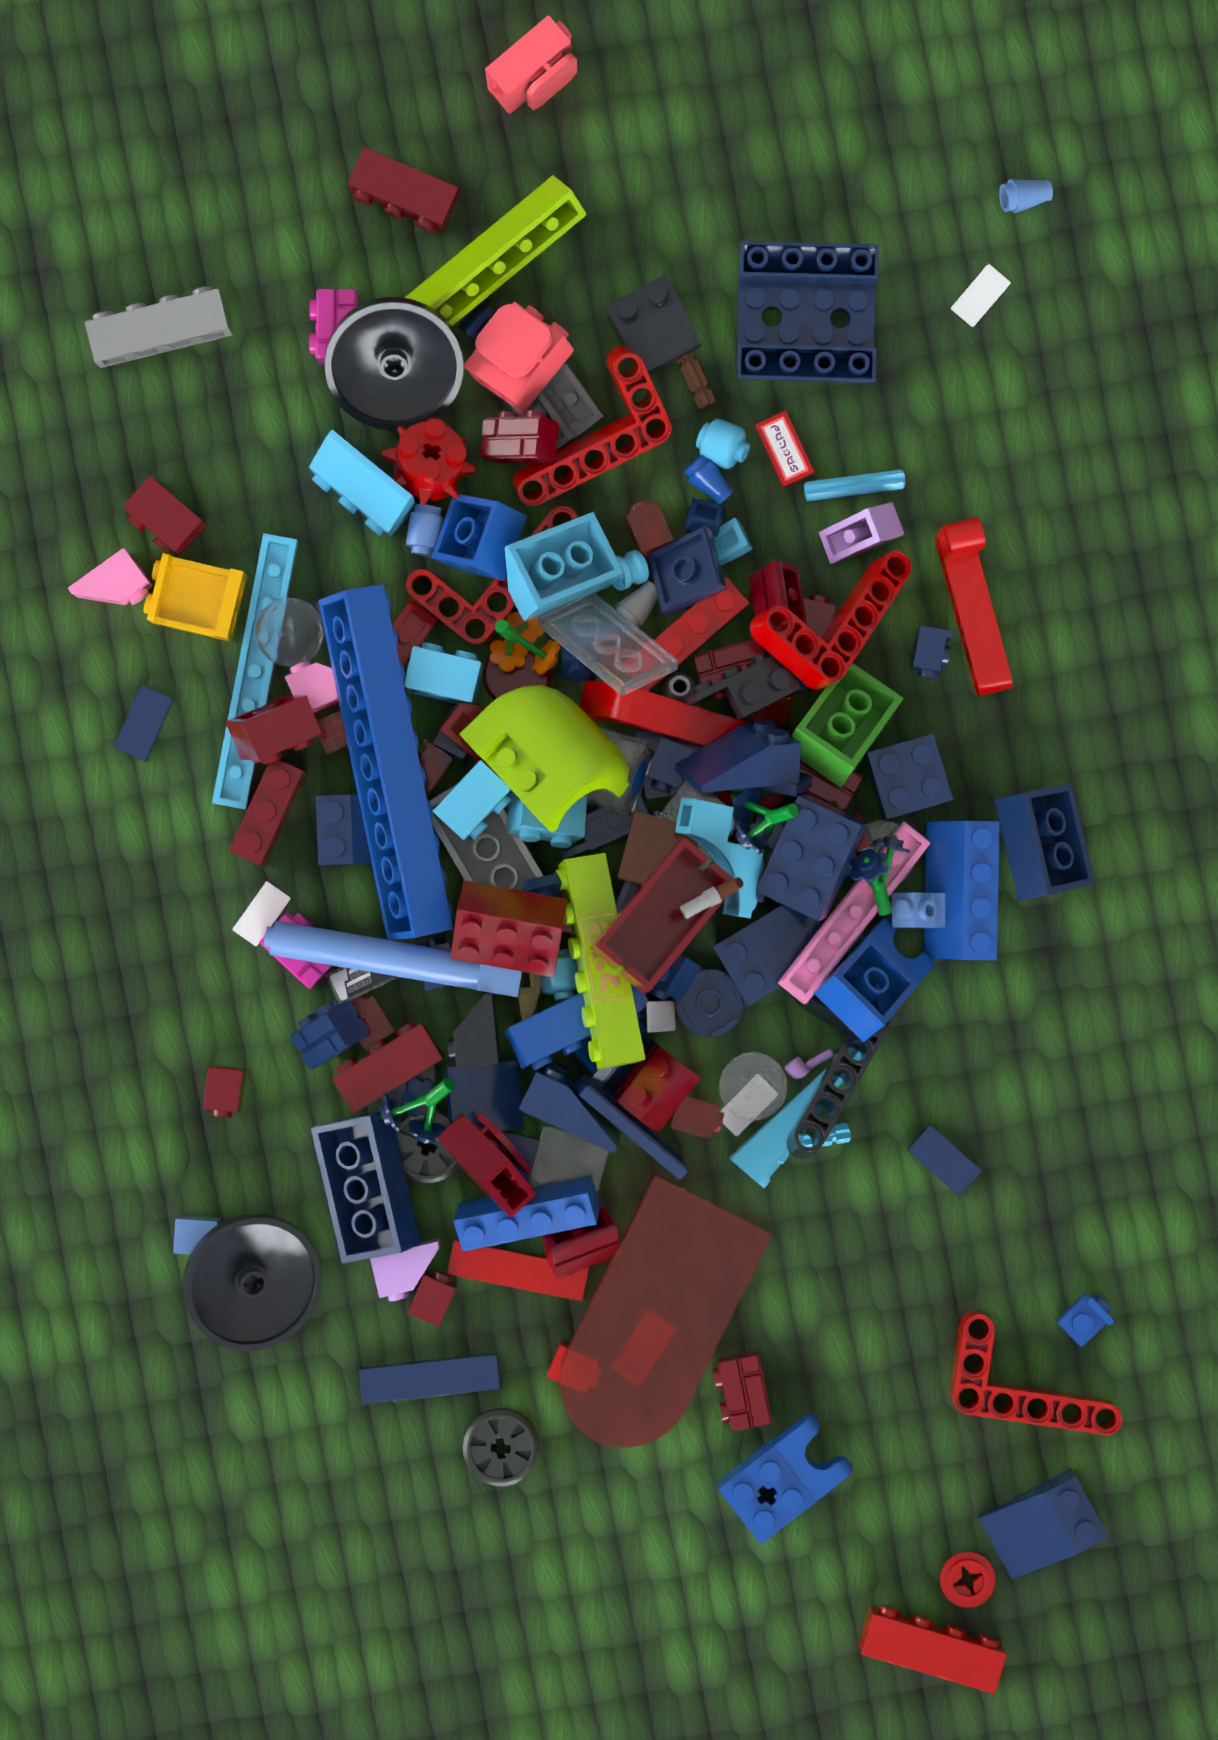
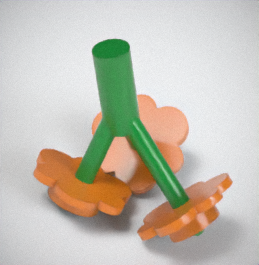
(519, 639)

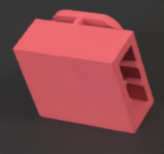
(533, 67)
(518, 354)

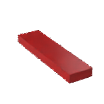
(515, 1271)

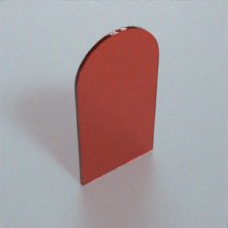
(657, 1316)

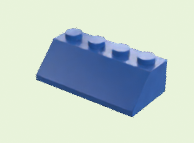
(966, 868)

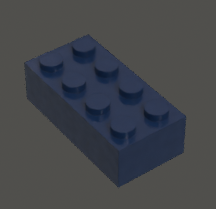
(365, 1187)

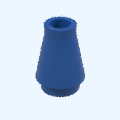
(708, 479)

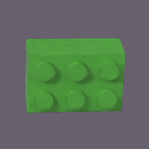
(845, 724)

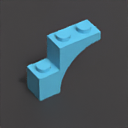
(710, 826)

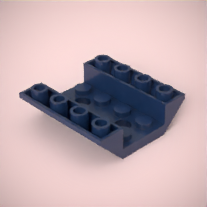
(806, 288)

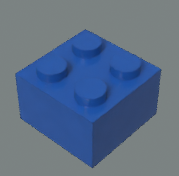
(476, 536)

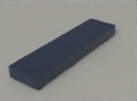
(631, 1126)
(429, 1378)

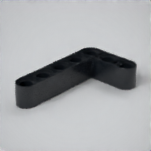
(825, 1092)

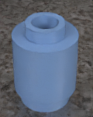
(424, 529)

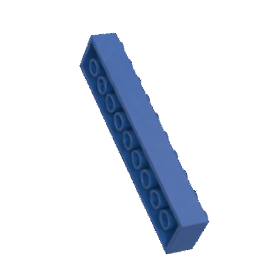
(386, 762)

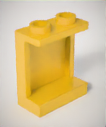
(195, 597)

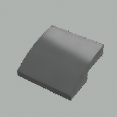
(569, 404)

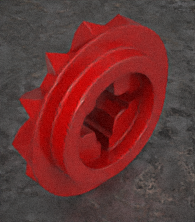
(982, 1584)

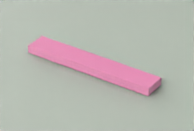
(848, 921)

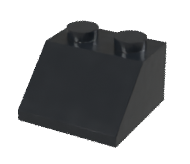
(653, 324)
(477, 1036)

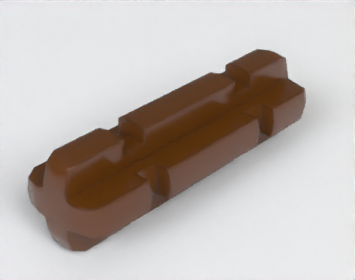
(696, 380)

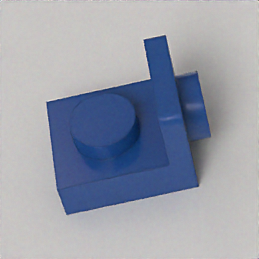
(1085, 1318)

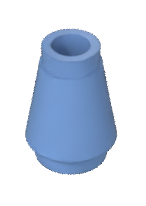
(1024, 194)

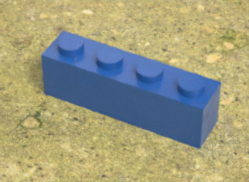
(556, 1030)
(553, 1210)

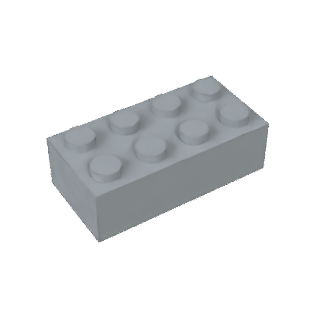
(493, 856)

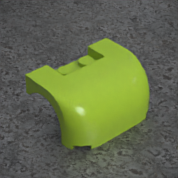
(546, 750)

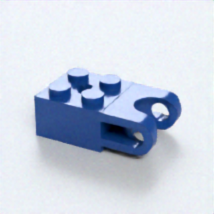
(872, 981)
(784, 1467)

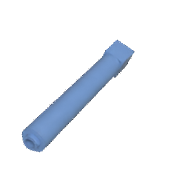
(387, 958)

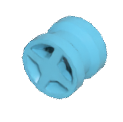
(634, 570)

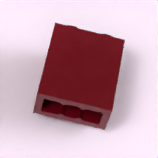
(489, 1161)

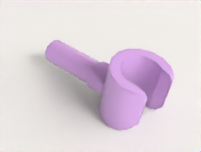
(797, 1068)

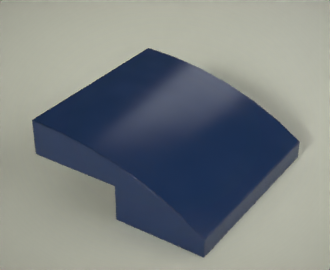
(488, 1090)

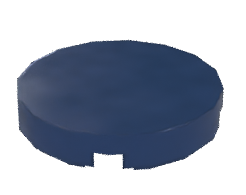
(710, 1004)

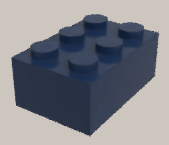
(1044, 841)
(812, 857)

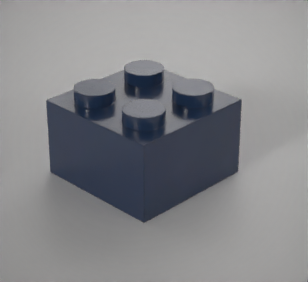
(908, 777)

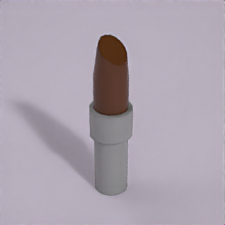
(711, 897)

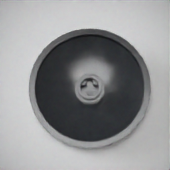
(393, 363)
(252, 1282)

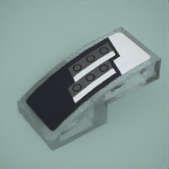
(352, 983)

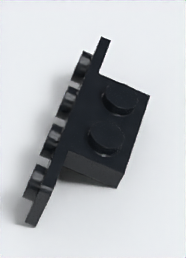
(753, 687)

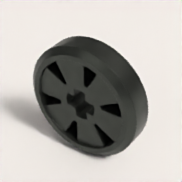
(420, 1166)
(486, 1462)

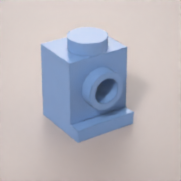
(918, 910)

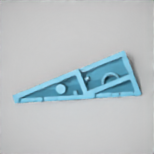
(768, 1146)

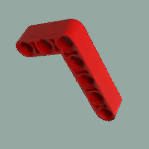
(604, 439)
(970, 599)
(480, 611)
(825, 650)
(655, 714)
(1019, 1396)

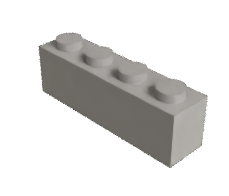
(158, 327)

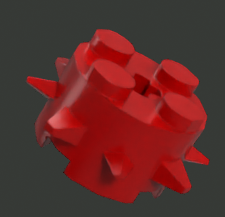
(429, 460)

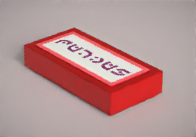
(784, 449)

